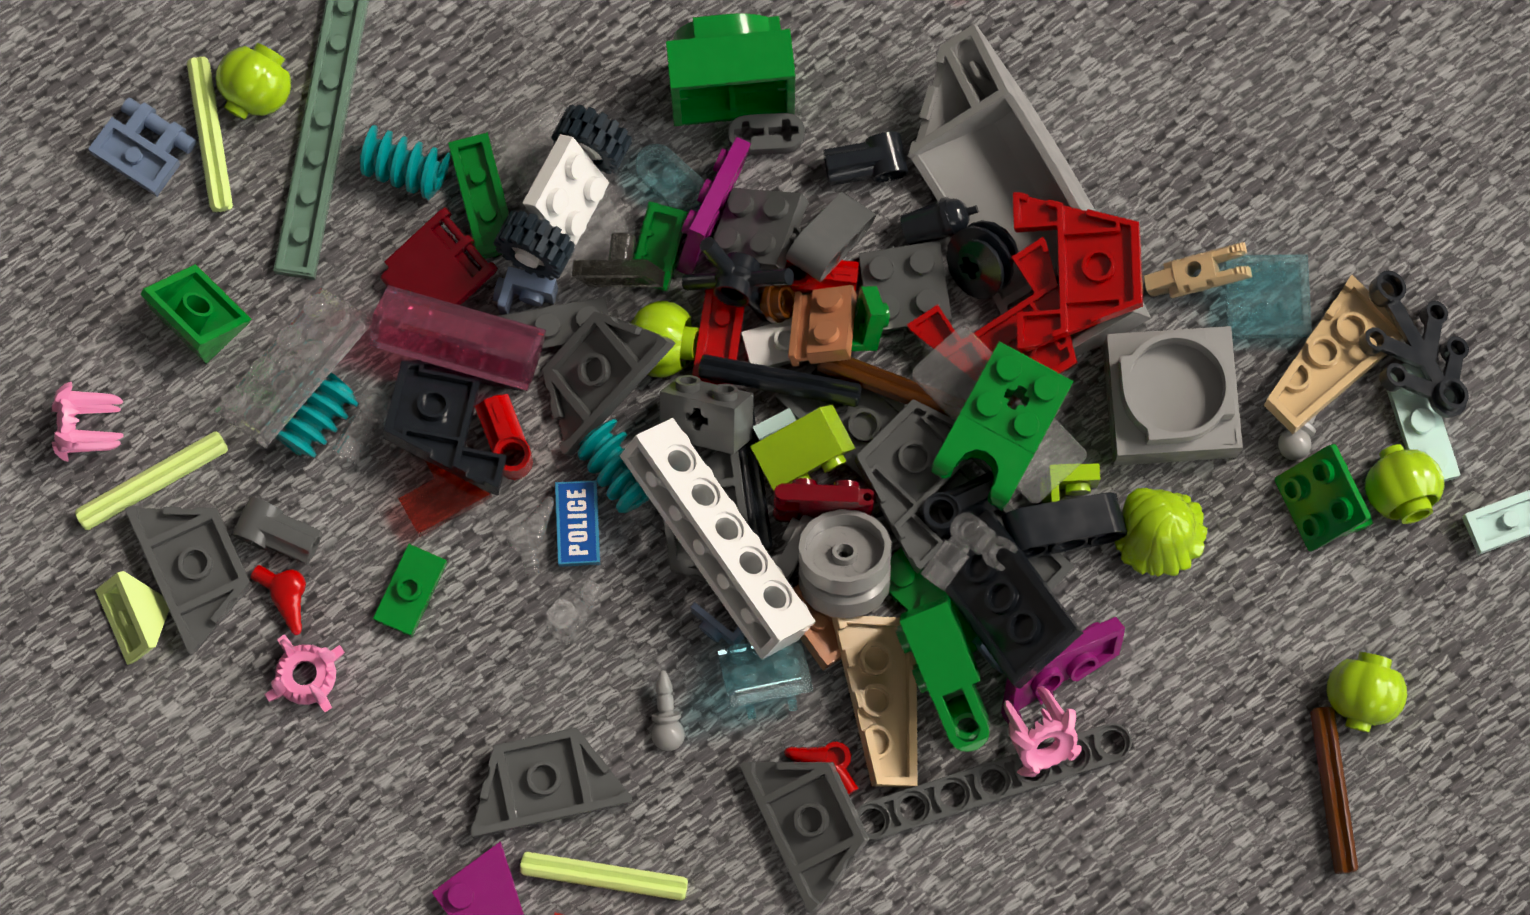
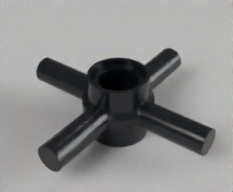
(736, 277)

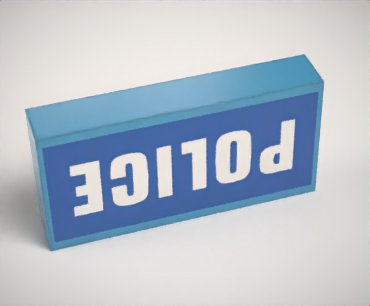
(577, 523)

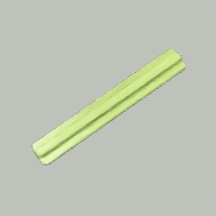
(209, 134)
(151, 480)
(604, 876)

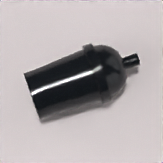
(936, 220)

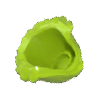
(1161, 532)

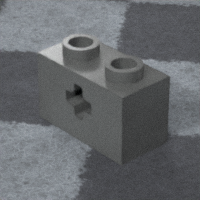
(709, 413)

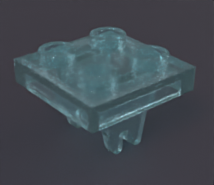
(1272, 301)
(757, 680)

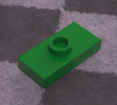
(661, 238)
(410, 590)

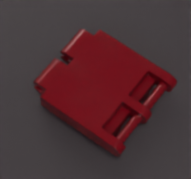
(436, 264)
(810, 499)

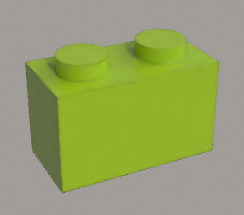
(804, 447)

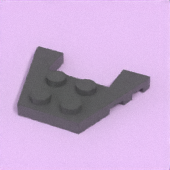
(899, 473)

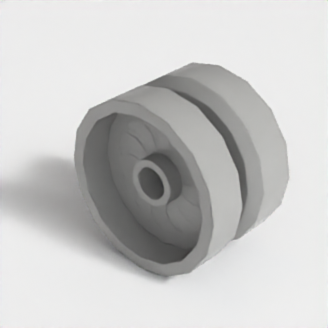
(844, 563)

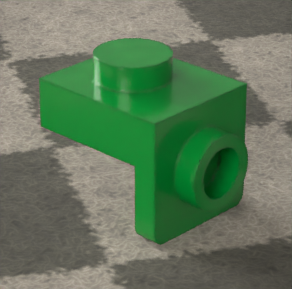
(869, 320)

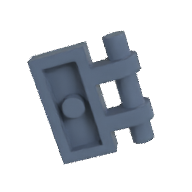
(134, 155)

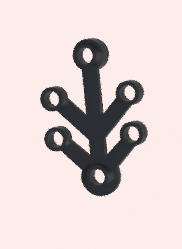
(1418, 350)

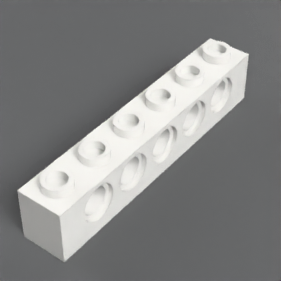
(717, 538)

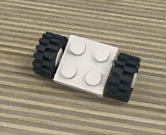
(564, 192)

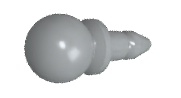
(1297, 445)
(667, 732)

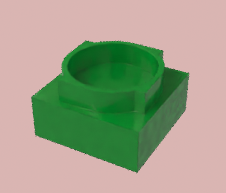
(730, 68)

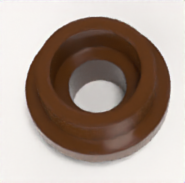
(777, 303)

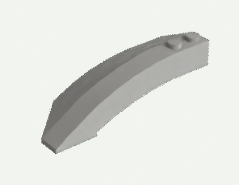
(984, 144)

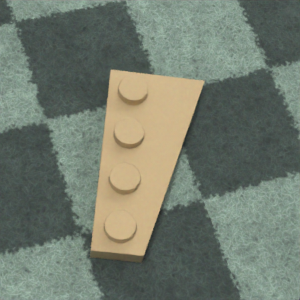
(1330, 357)
(881, 697)

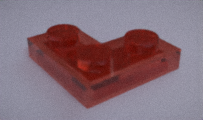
(440, 500)

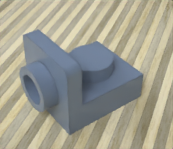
(529, 287)

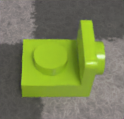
(1077, 483)

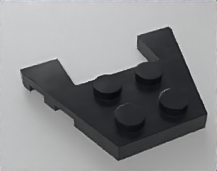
(433, 419)

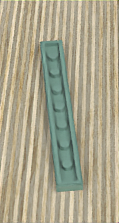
(320, 138)

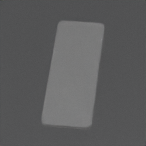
(949, 378)

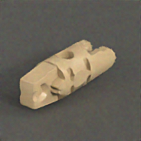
(1178, 274)

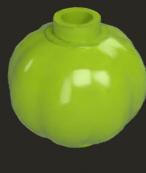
(253, 81)
(672, 322)
(1404, 484)
(1366, 691)

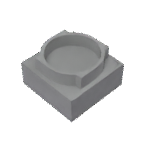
(1172, 395)

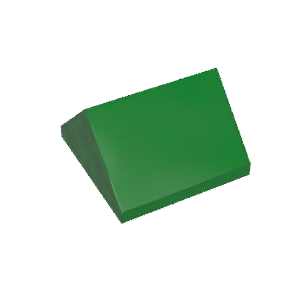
(196, 311)

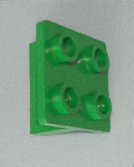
(1323, 498)

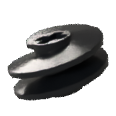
(981, 259)

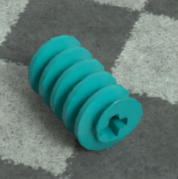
(403, 165)
(316, 416)
(604, 456)

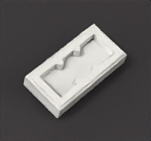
(768, 344)

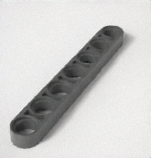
(975, 795)

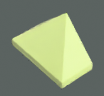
(133, 613)

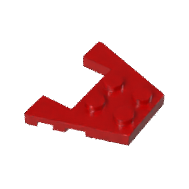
(1096, 269)
(1039, 273)

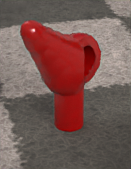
(285, 593)
(832, 752)

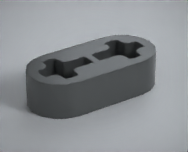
(768, 124)

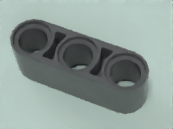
(830, 236)

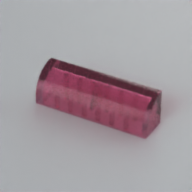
(456, 337)

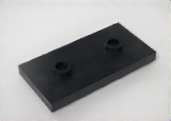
(1012, 610)

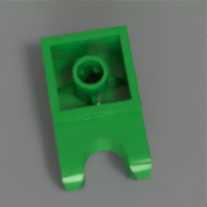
(998, 433)
(945, 669)

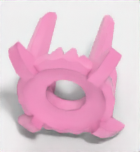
(68, 405)
(308, 694)
(1054, 724)

